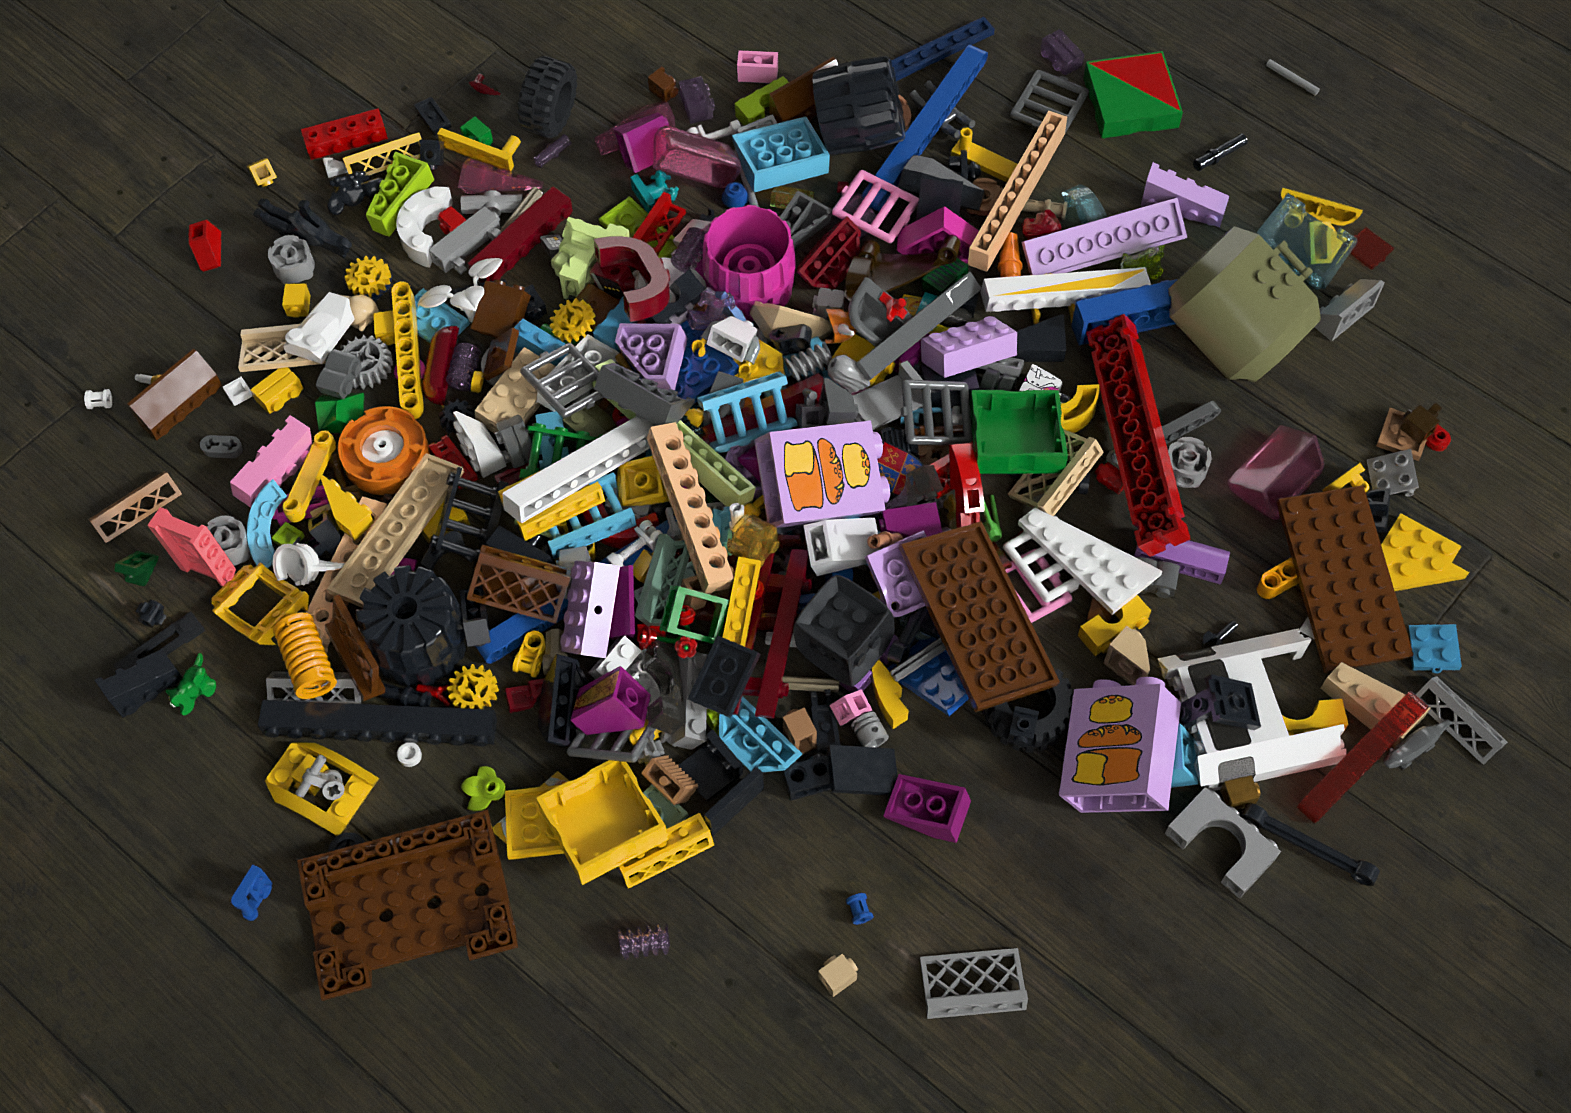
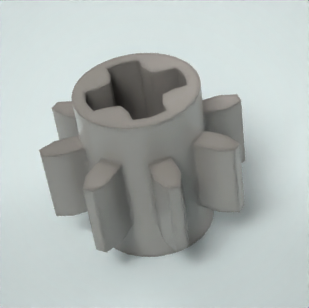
(651, 751)

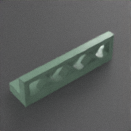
(658, 580)

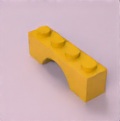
(1325, 715)

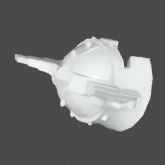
(299, 563)

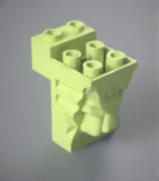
(577, 254)

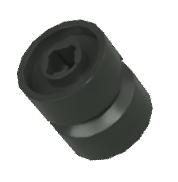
(994, 381)

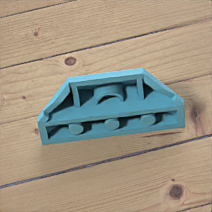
(756, 740)

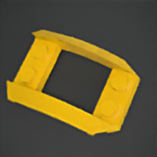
(243, 580)
(341, 809)

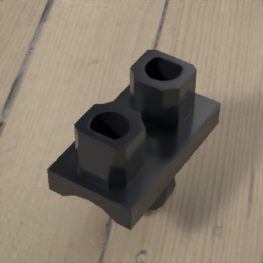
(960, 163)

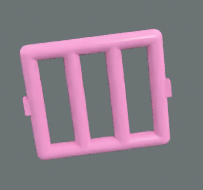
(878, 183)
(1046, 607)

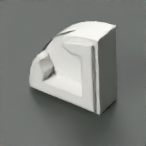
(334, 167)

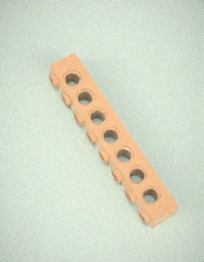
(710, 578)
(320, 605)

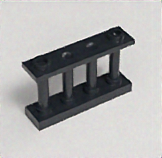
(490, 514)

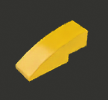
(887, 695)

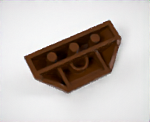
(517, 589)

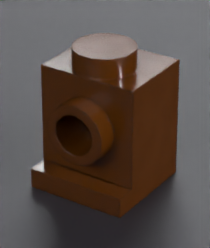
(662, 85)

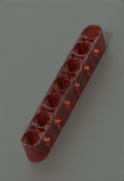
(1362, 757)

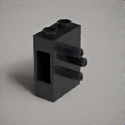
(509, 542)

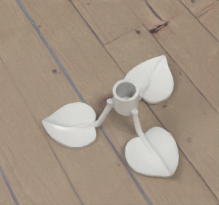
(467, 299)

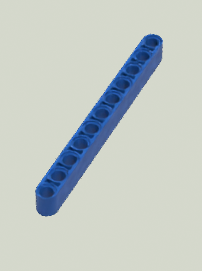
(929, 120)
(511, 632)

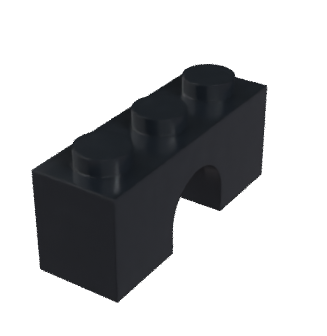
(686, 290)

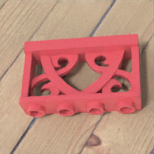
(192, 547)

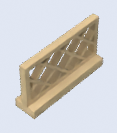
(265, 340)
(1066, 481)

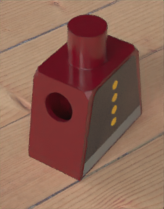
(613, 279)

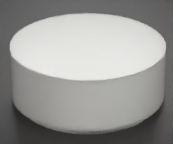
(409, 754)

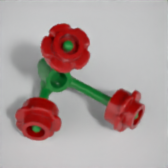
(684, 645)

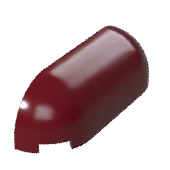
(438, 363)

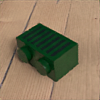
(943, 277)

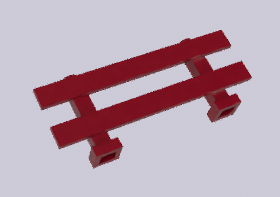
(792, 587)

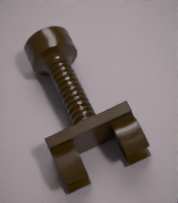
(336, 465)

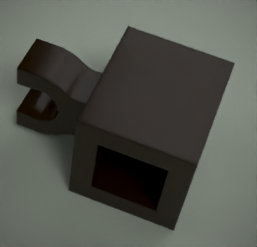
(1421, 422)

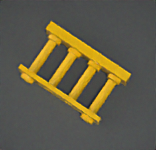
(563, 510)

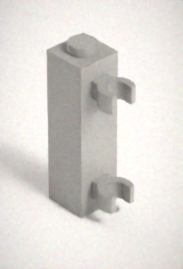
(464, 240)

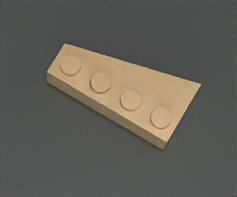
(1364, 696)

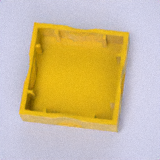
(602, 819)

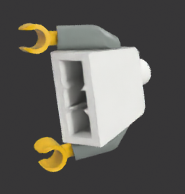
(732, 338)

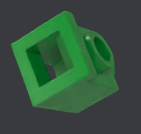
(477, 131)

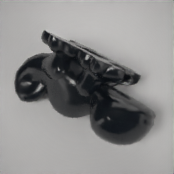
(351, 191)

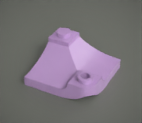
(894, 578)

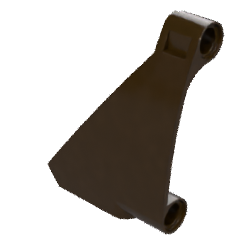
(896, 270)

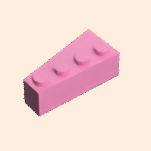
(275, 461)

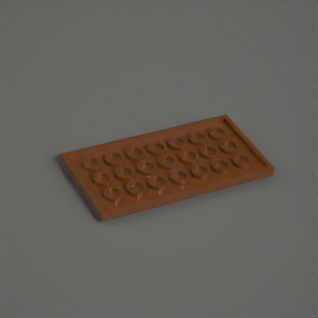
(1344, 578)
(978, 616)

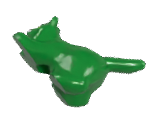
(193, 684)

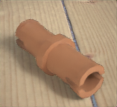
(883, 539)

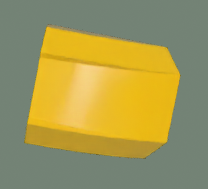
(640, 483)

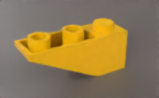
(349, 515)

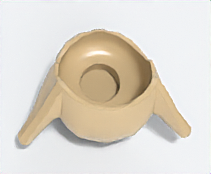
(362, 310)

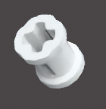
(98, 399)

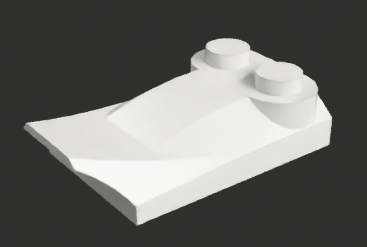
(320, 329)

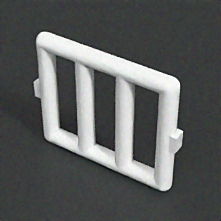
(1035, 580)

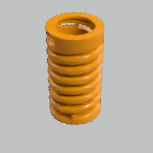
(304, 656)

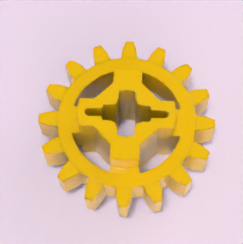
(368, 276)
(572, 320)
(462, 693)

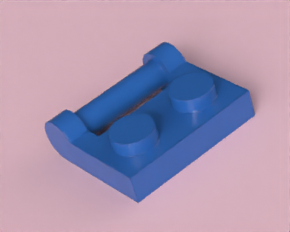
(255, 886)

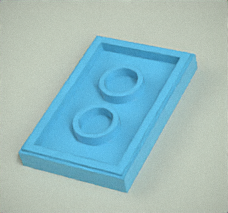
(432, 319)

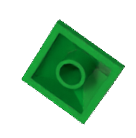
(336, 413)

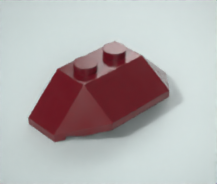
(831, 256)

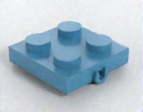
(1434, 647)

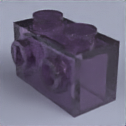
(696, 99)

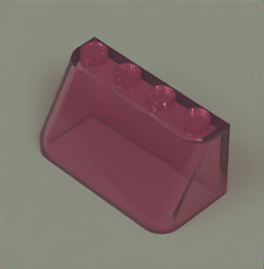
(695, 157)
(1278, 470)

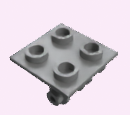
(1394, 472)

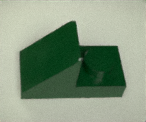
(137, 567)

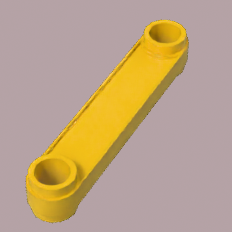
(309, 476)

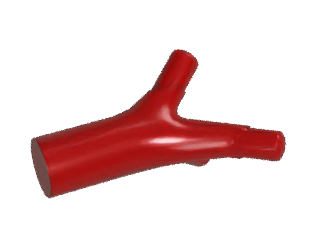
(435, 692)

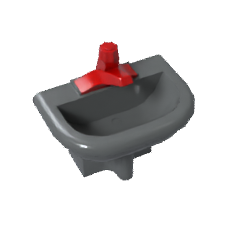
(875, 312)

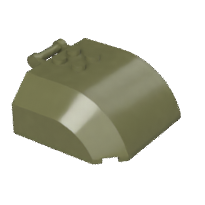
(1244, 304)

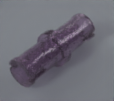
(552, 151)

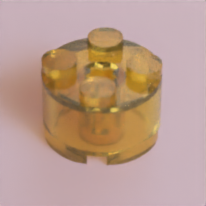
(753, 538)

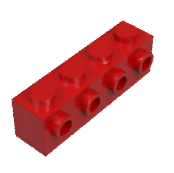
(366, 129)

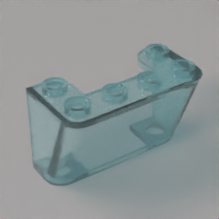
(1308, 239)

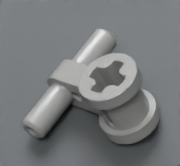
(329, 781)

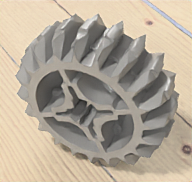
(372, 368)

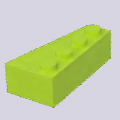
(402, 181)

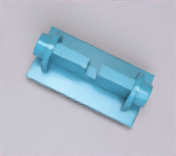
(721, 520)

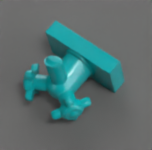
(649, 193)

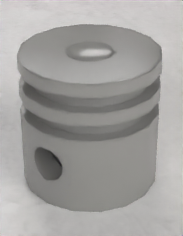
(869, 730)

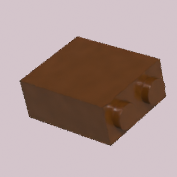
(500, 308)

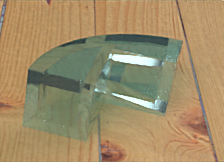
(1086, 204)

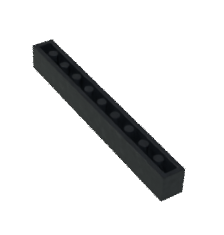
(377, 722)

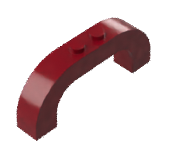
(633, 252)

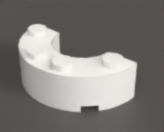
(413, 218)

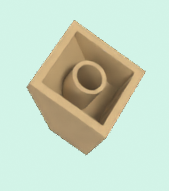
(1128, 655)

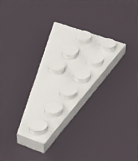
(1099, 567)

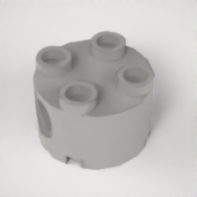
(291, 259)
(1189, 461)
(231, 537)

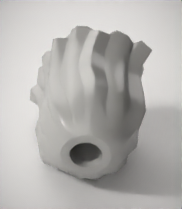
(847, 374)

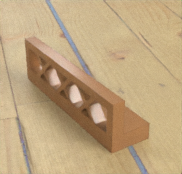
(130, 499)

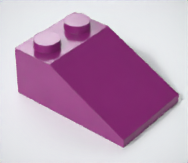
(928, 807)

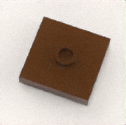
(599, 302)
(500, 354)

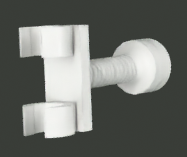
(734, 125)
(646, 537)

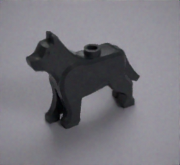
(302, 224)

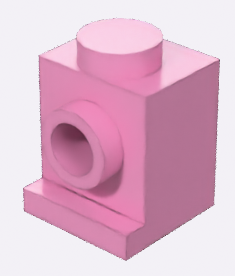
(850, 707)

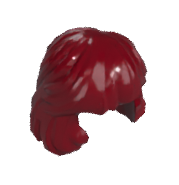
(1043, 225)

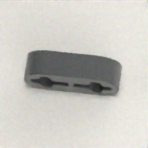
(221, 447)

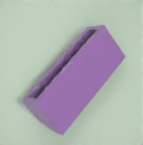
(1194, 560)

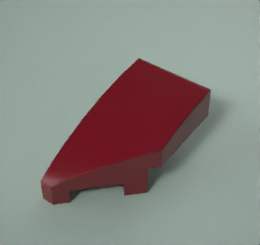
(524, 696)

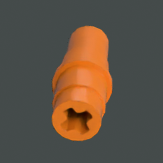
(1010, 257)

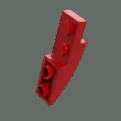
(967, 484)

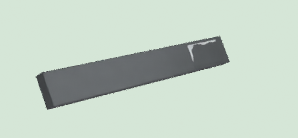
(918, 326)

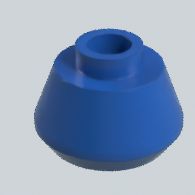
(735, 195)

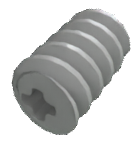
(808, 362)

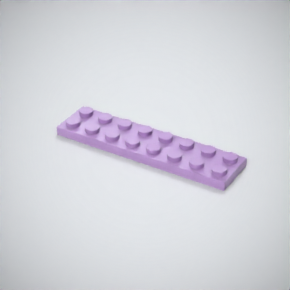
(1105, 239)

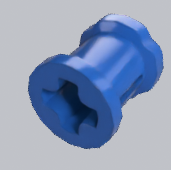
(859, 908)

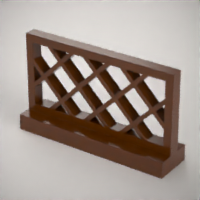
(525, 566)
(354, 651)

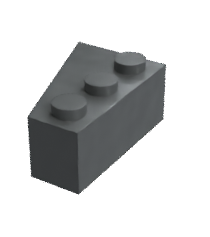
(805, 217)

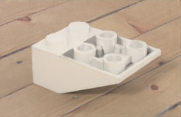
(478, 445)
(839, 543)
(629, 656)

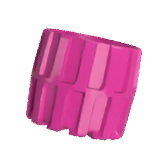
(750, 257)

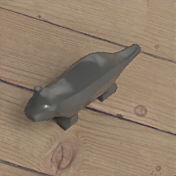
(1414, 745)

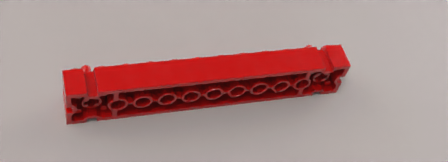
(1137, 436)

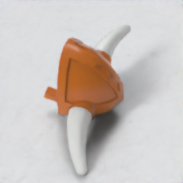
(841, 326)

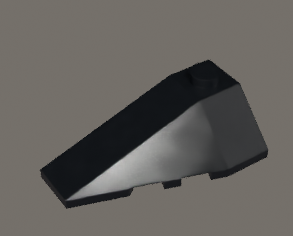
(923, 166)

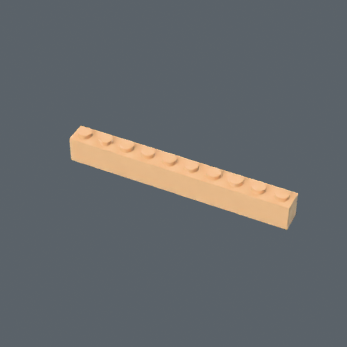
(1017, 191)

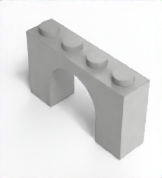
(1210, 811)

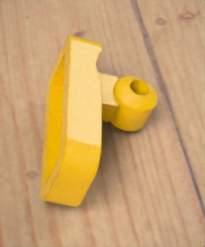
(1351, 476)

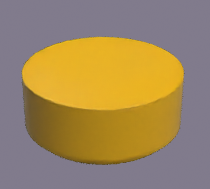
(477, 382)

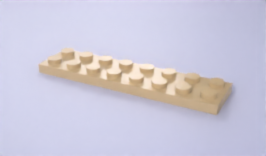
(395, 529)

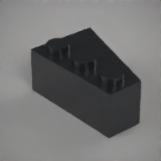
(139, 683)

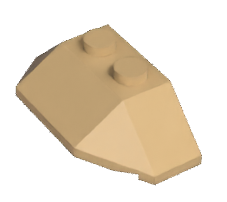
(775, 316)

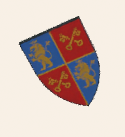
(895, 464)

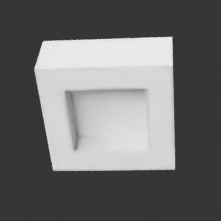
(237, 391)

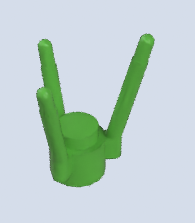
(992, 527)

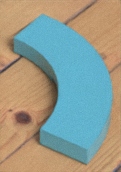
(259, 523)

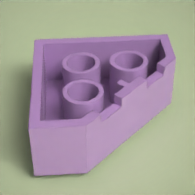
(653, 350)

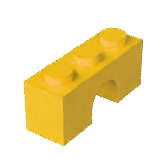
(1099, 634)

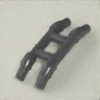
(955, 113)

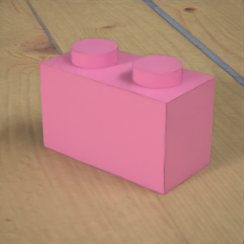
(757, 66)

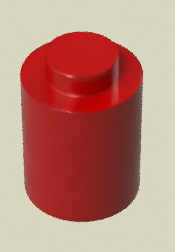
(1110, 477)

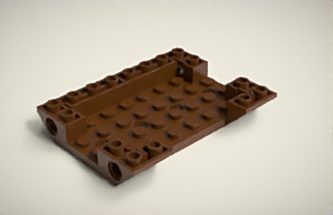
(402, 877)

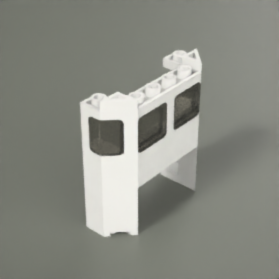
(1239, 752)

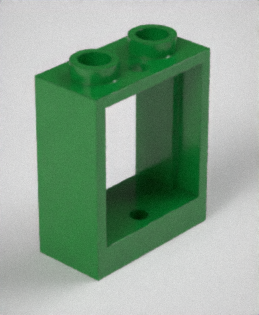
(673, 610)

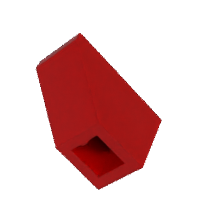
(205, 244)

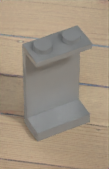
(884, 401)

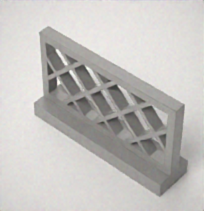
(973, 1003)

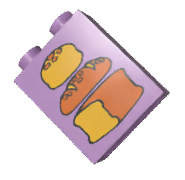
(821, 473)
(1121, 747)

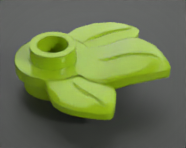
(480, 788)

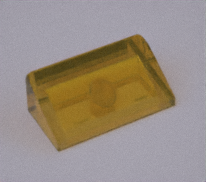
(783, 195)

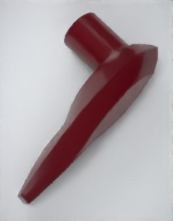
(482, 88)

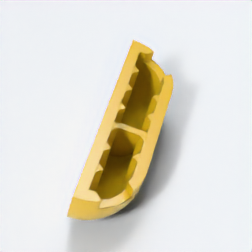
(1325, 209)

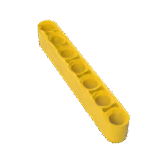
(405, 341)

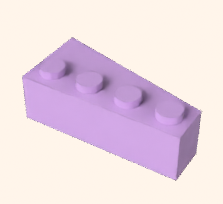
(1195, 202)

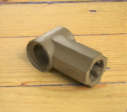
(552, 648)

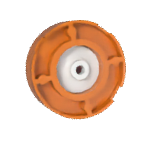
(382, 449)

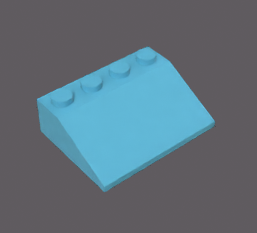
(781, 154)

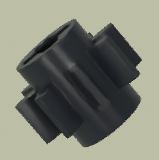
(151, 613)

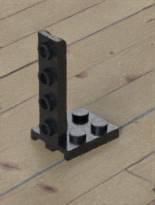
(1225, 700)

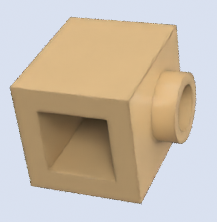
(838, 974)

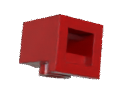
(450, 220)

